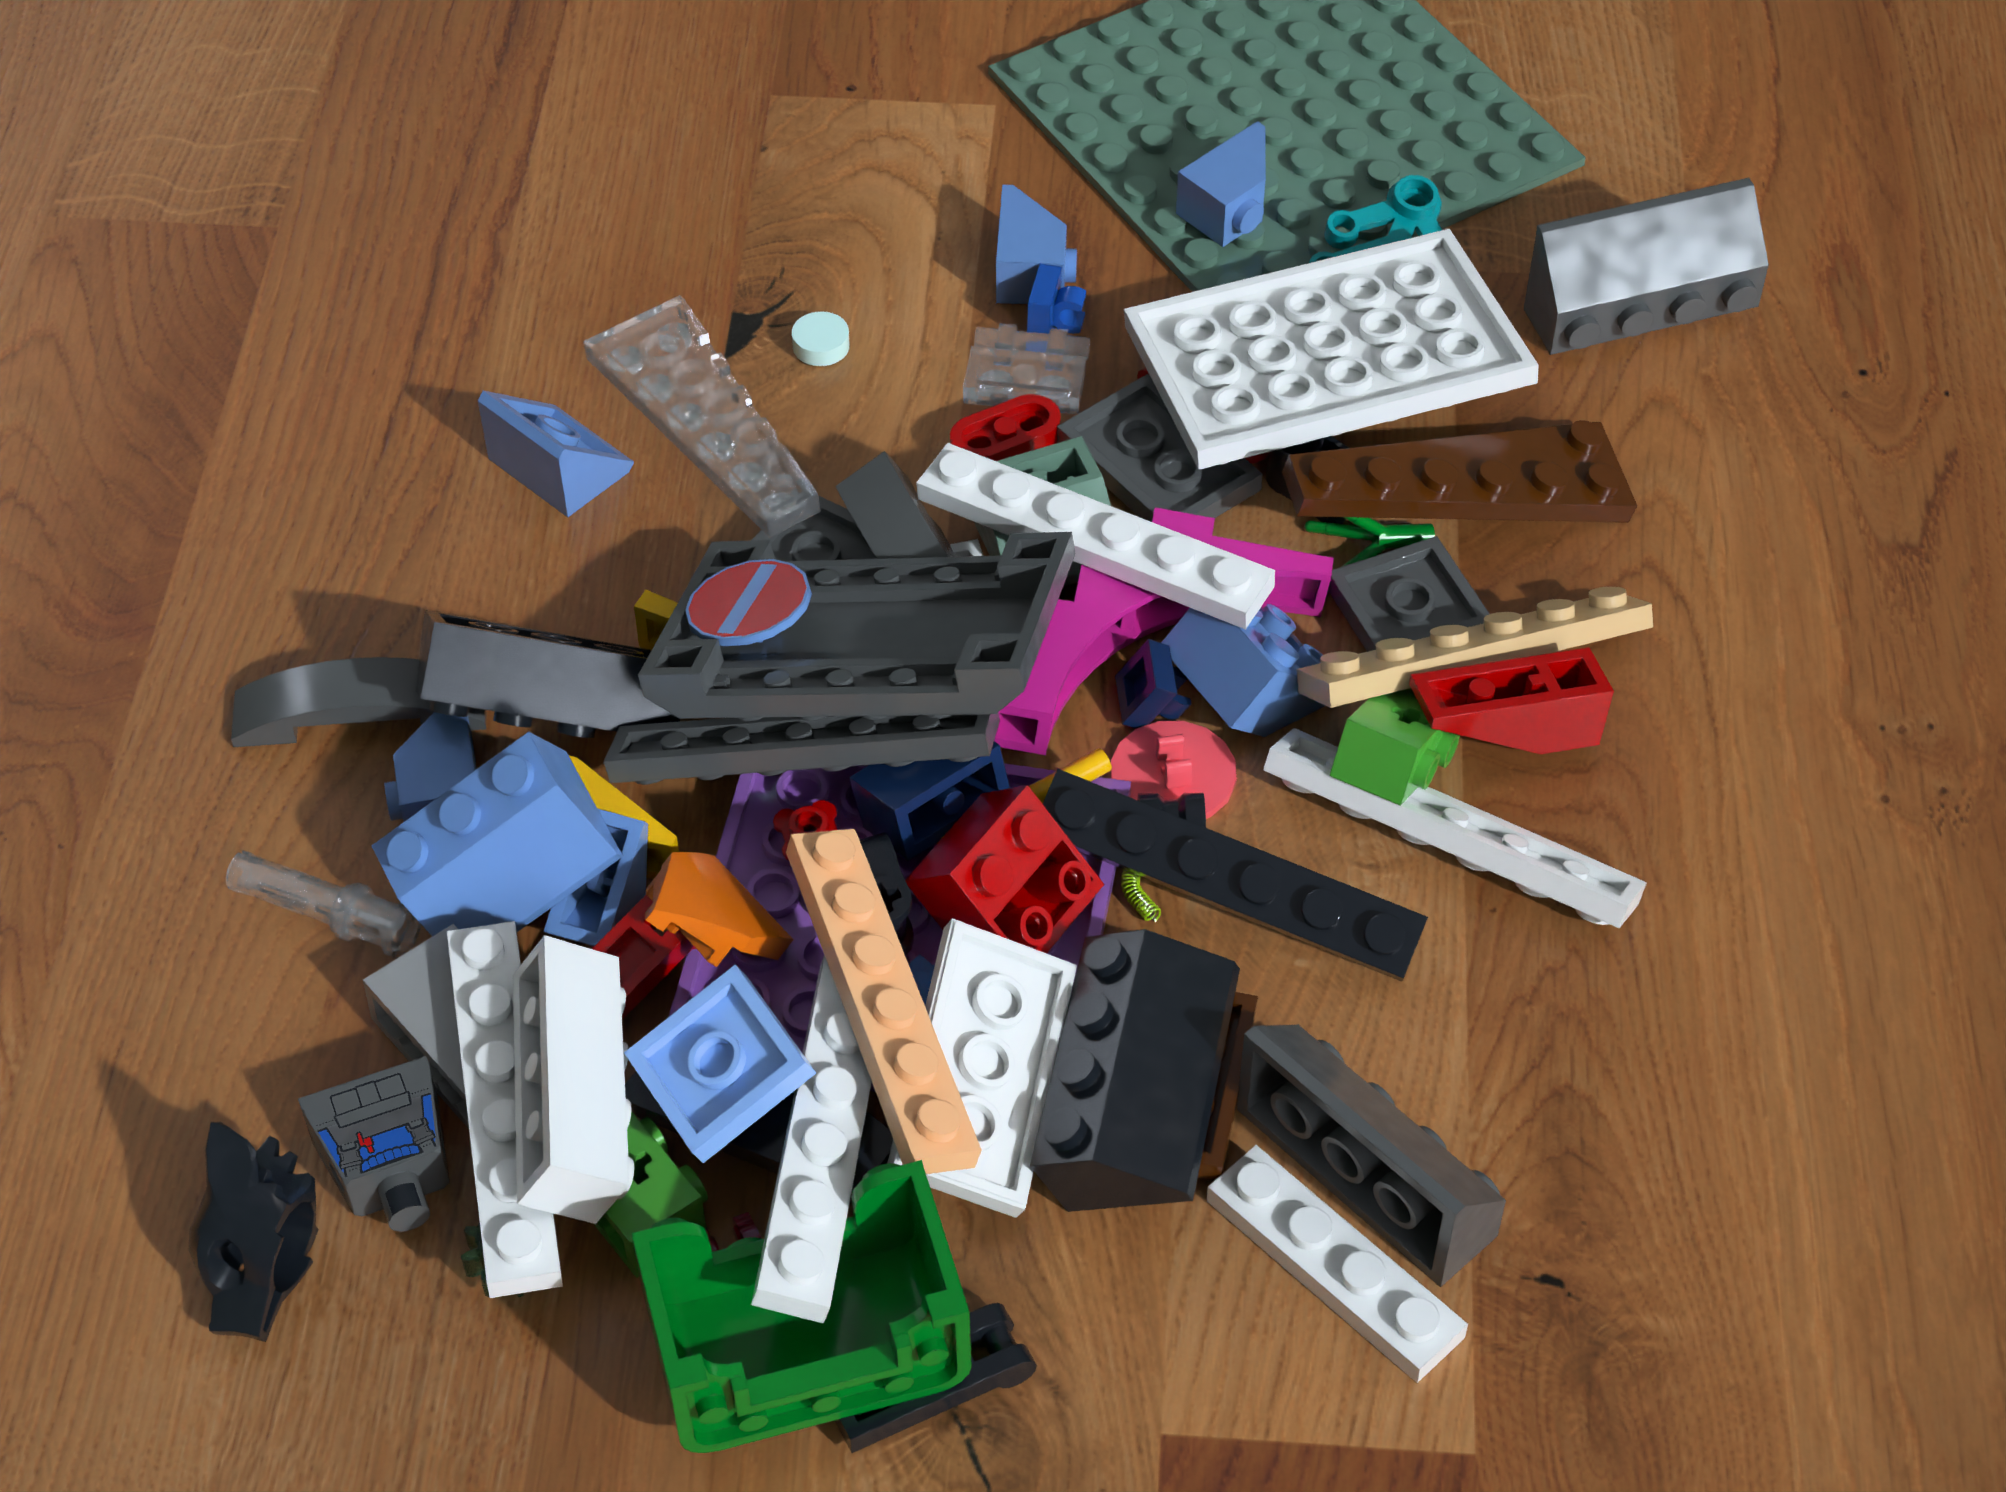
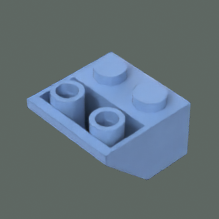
(1246, 672)

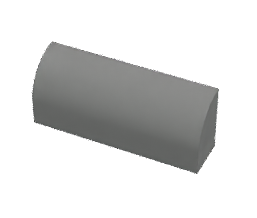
(417, 1012)

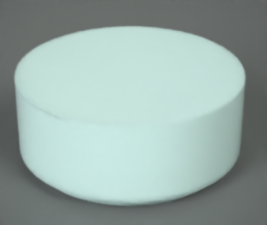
(820, 338)

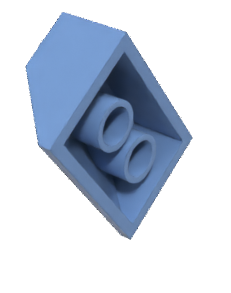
(499, 842)

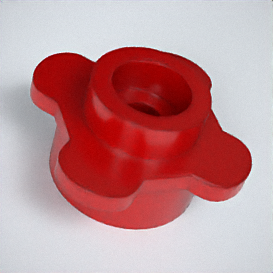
(817, 817)

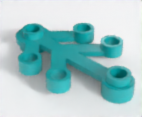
(1396, 209)

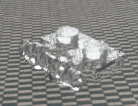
(1021, 363)

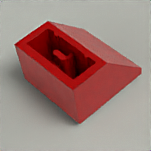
(1007, 871)

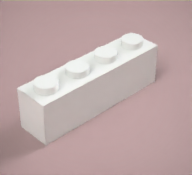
(570, 1081)

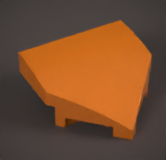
(712, 909)

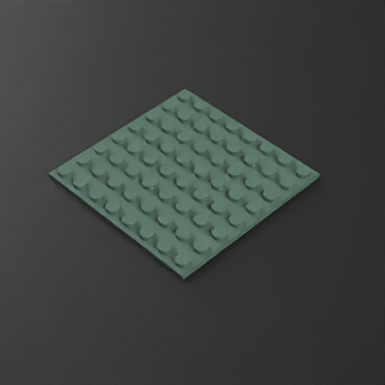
(1346, 107)

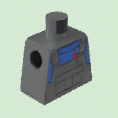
(382, 1141)

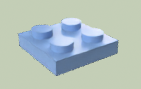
(719, 1063)

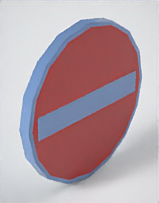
(748, 602)

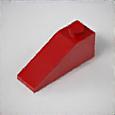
(1520, 702)

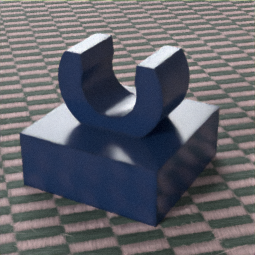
(1150, 686)

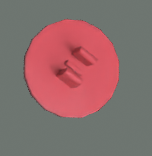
(1176, 760)

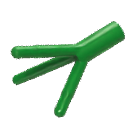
(1381, 535)

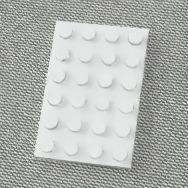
(1328, 348)

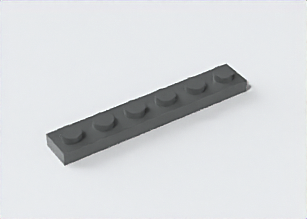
(782, 744)

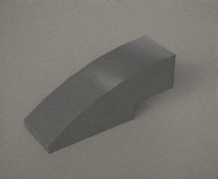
(890, 512)

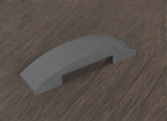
(329, 694)

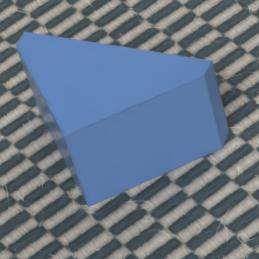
(610, 895)

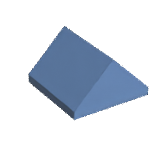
(549, 451)

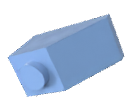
(1226, 187)
(1026, 239)
(430, 764)

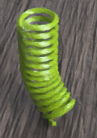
(1135, 895)

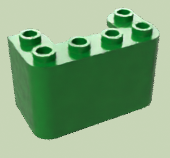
(758, 1373)

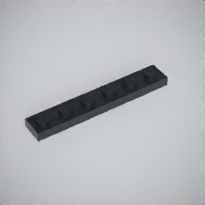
(1235, 876)

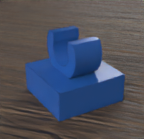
(1052, 305)

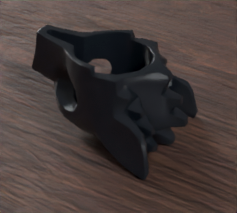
(253, 1217)

